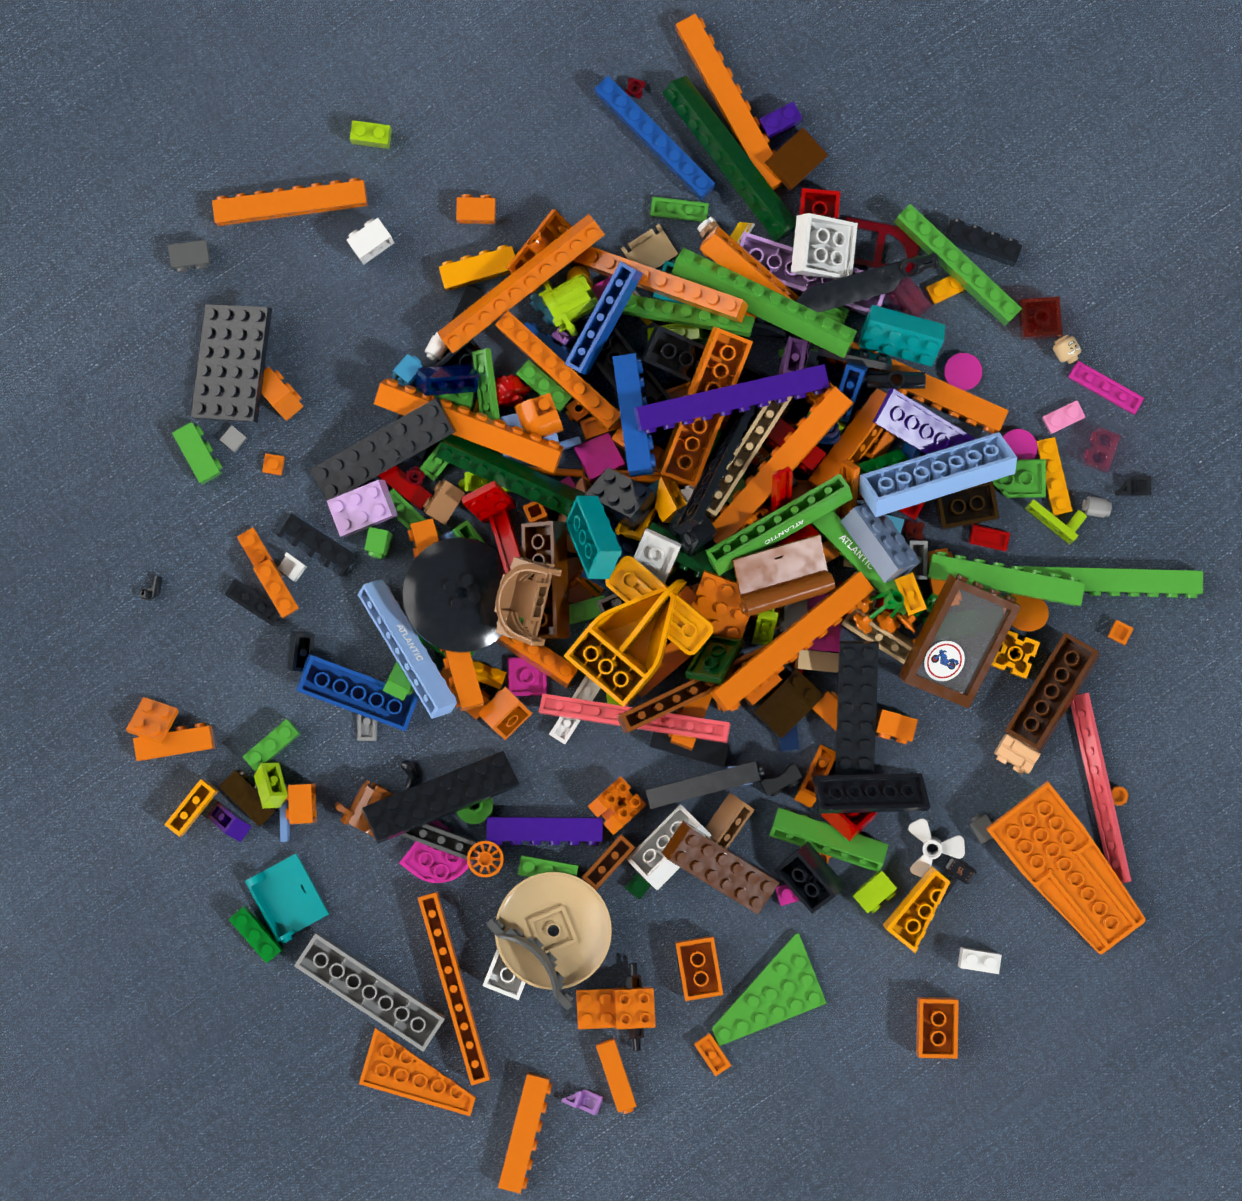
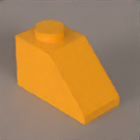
(668, 499)

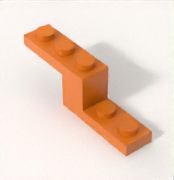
(268, 572)

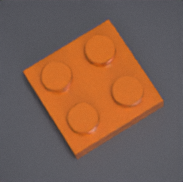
(152, 720)

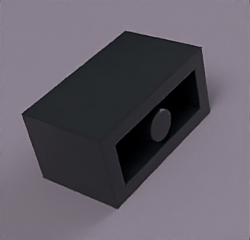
(300, 646)

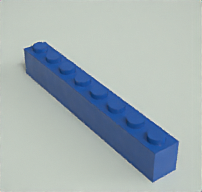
(654, 138)

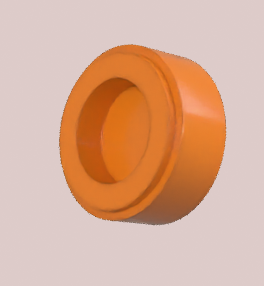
(1119, 795)

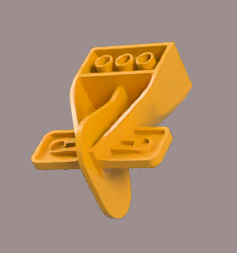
(629, 641)

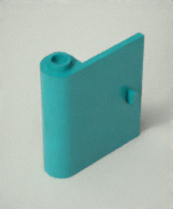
(283, 899)

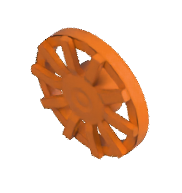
(485, 859)

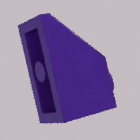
(229, 821)

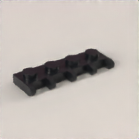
(318, 543)

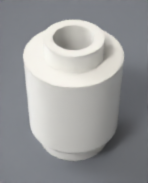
(436, 348)

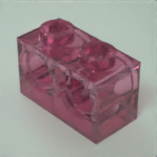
(1105, 451)

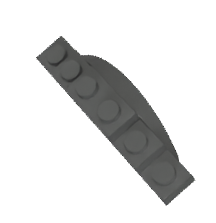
(547, 959)

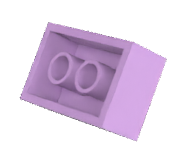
(362, 508)

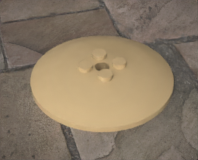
(574, 909)

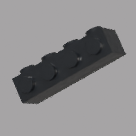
(983, 243)

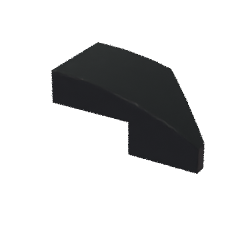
(1135, 487)

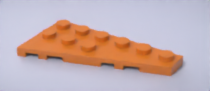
(403, 1073)

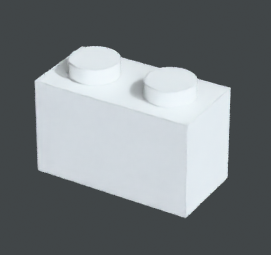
(979, 960)

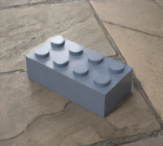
(880, 543)

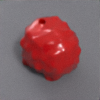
(510, 390)

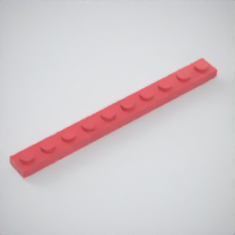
(606, 714)
(1099, 786)

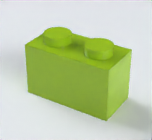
(370, 134)
(270, 785)
(874, 892)

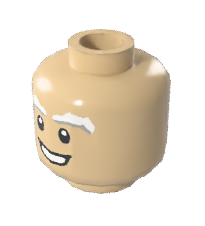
(1067, 349)

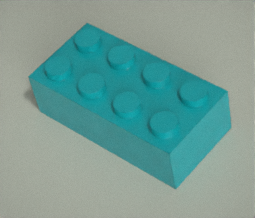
(902, 335)
(593, 537)

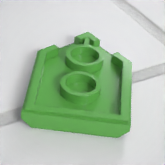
(1027, 481)

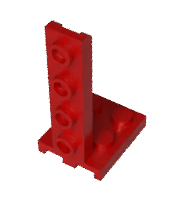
(781, 496)
(493, 505)

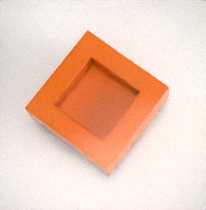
(273, 464)
(1120, 632)

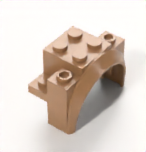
(524, 598)

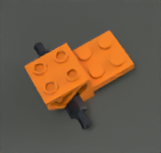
(618, 1007)

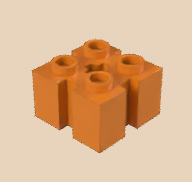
(617, 805)

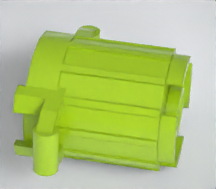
(569, 302)

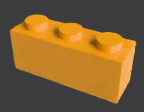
(191, 807)

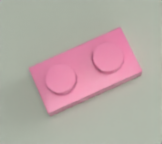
(1063, 417)

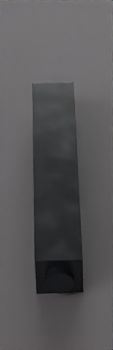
(705, 784)

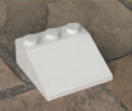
(823, 246)

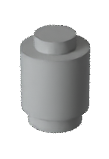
(1097, 507)

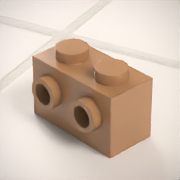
(443, 501)

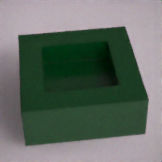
(638, 886)

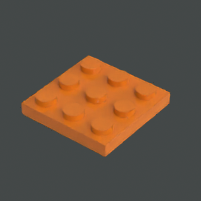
(719, 603)

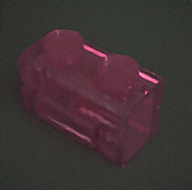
(910, 298)

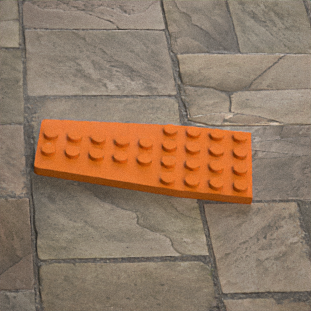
(1067, 867)

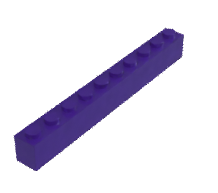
(730, 398)

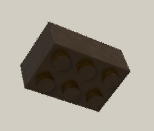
(967, 507)

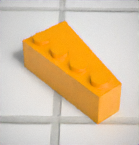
(917, 909)

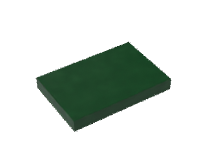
(714, 659)

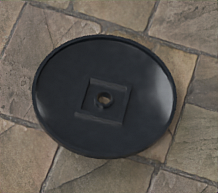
(432, 600)

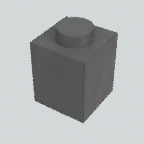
(978, 827)

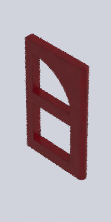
(908, 244)

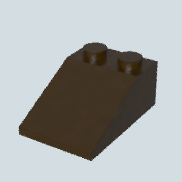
(788, 703)

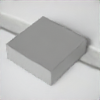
(233, 438)

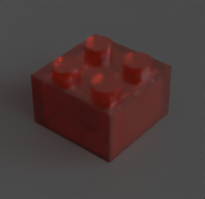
(1040, 318)

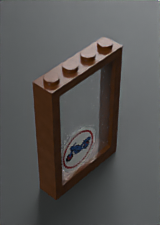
(959, 640)

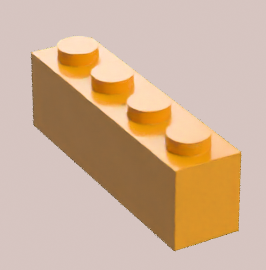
(477, 268)

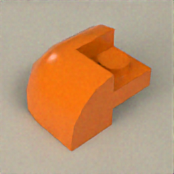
(539, 416)

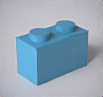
(407, 370)

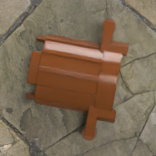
(364, 797)

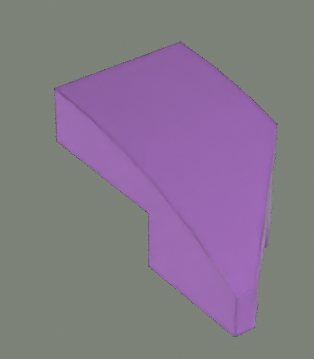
(563, 337)
(585, 1100)

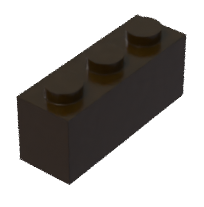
(246, 797)

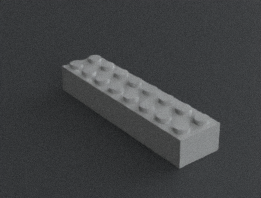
(370, 991)

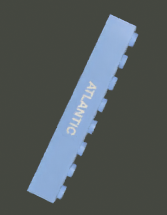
(407, 648)

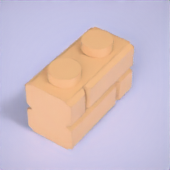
(1017, 754)

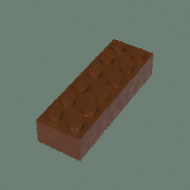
(548, 543)
(1052, 692)
(720, 867)

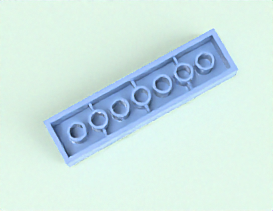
(937, 474)

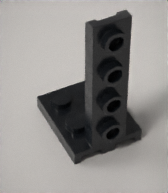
(861, 357)

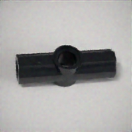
(909, 380)

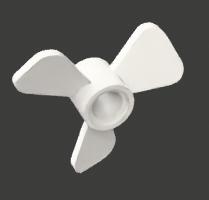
(953, 847)

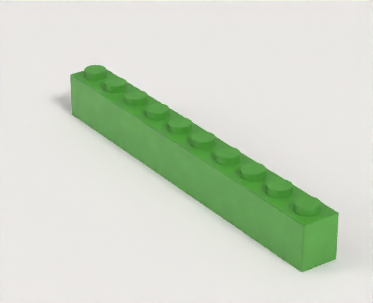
(767, 303)
(1131, 581)

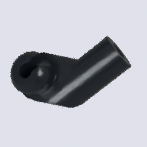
(152, 591)
(412, 772)

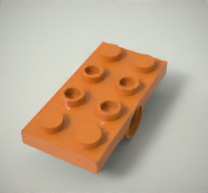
(549, 230)

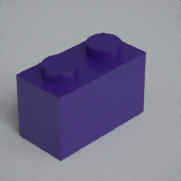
(780, 120)

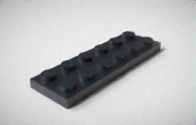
(870, 793)

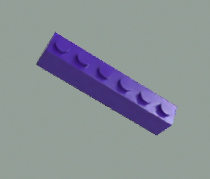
(544, 829)

